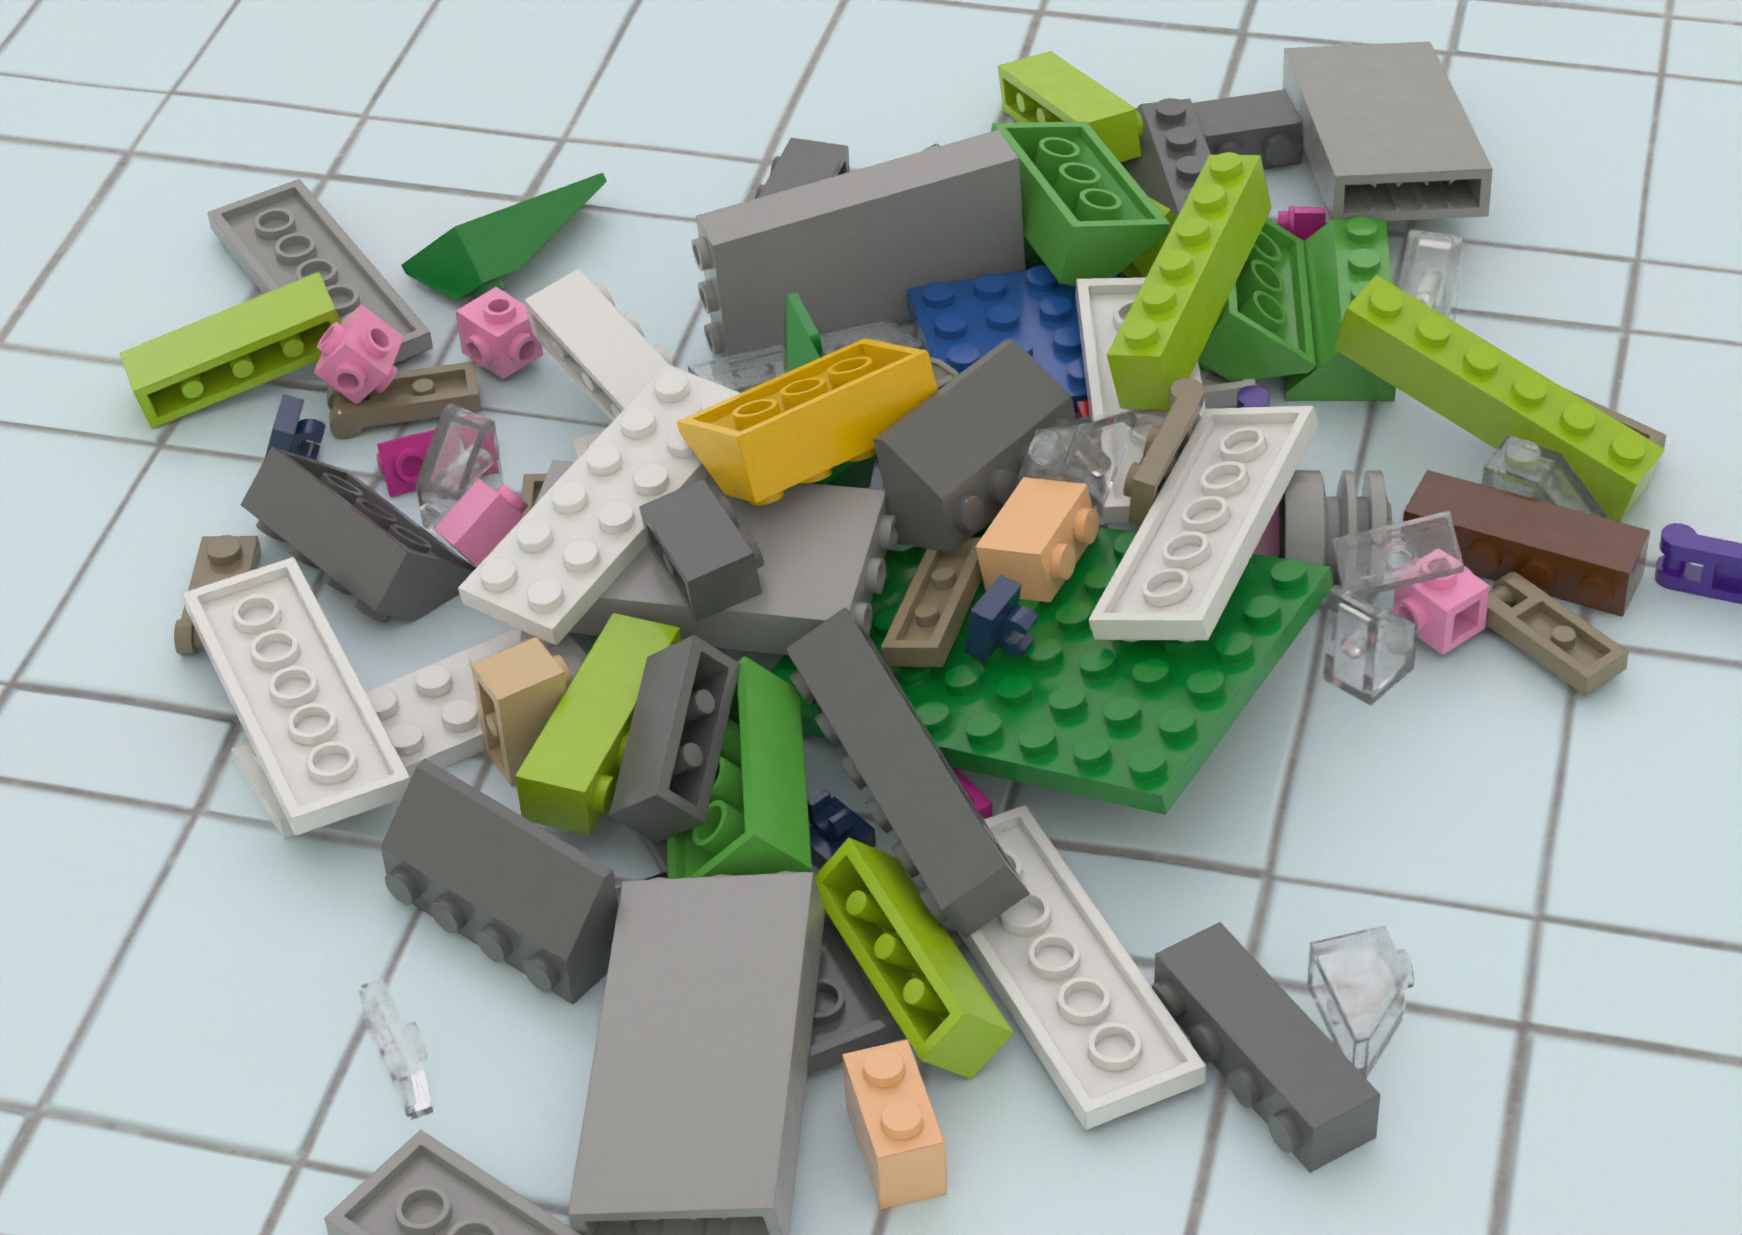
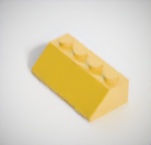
(808, 419)

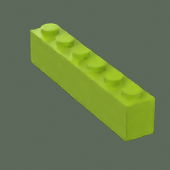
(1189, 281)
(1493, 392)

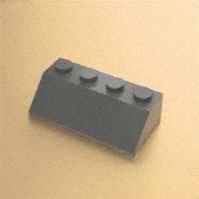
(1170, 152)
(963, 447)
(354, 537)
(501, 883)

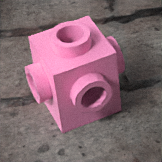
(497, 333)
(358, 355)
(1445, 609)

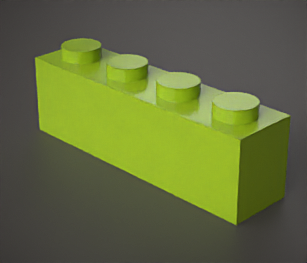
(1055, 91)
(230, 350)
(580, 751)
(911, 960)

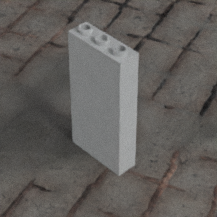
(1386, 132)
(859, 242)
(818, 553)
(701, 1058)

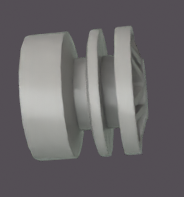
(1312, 519)

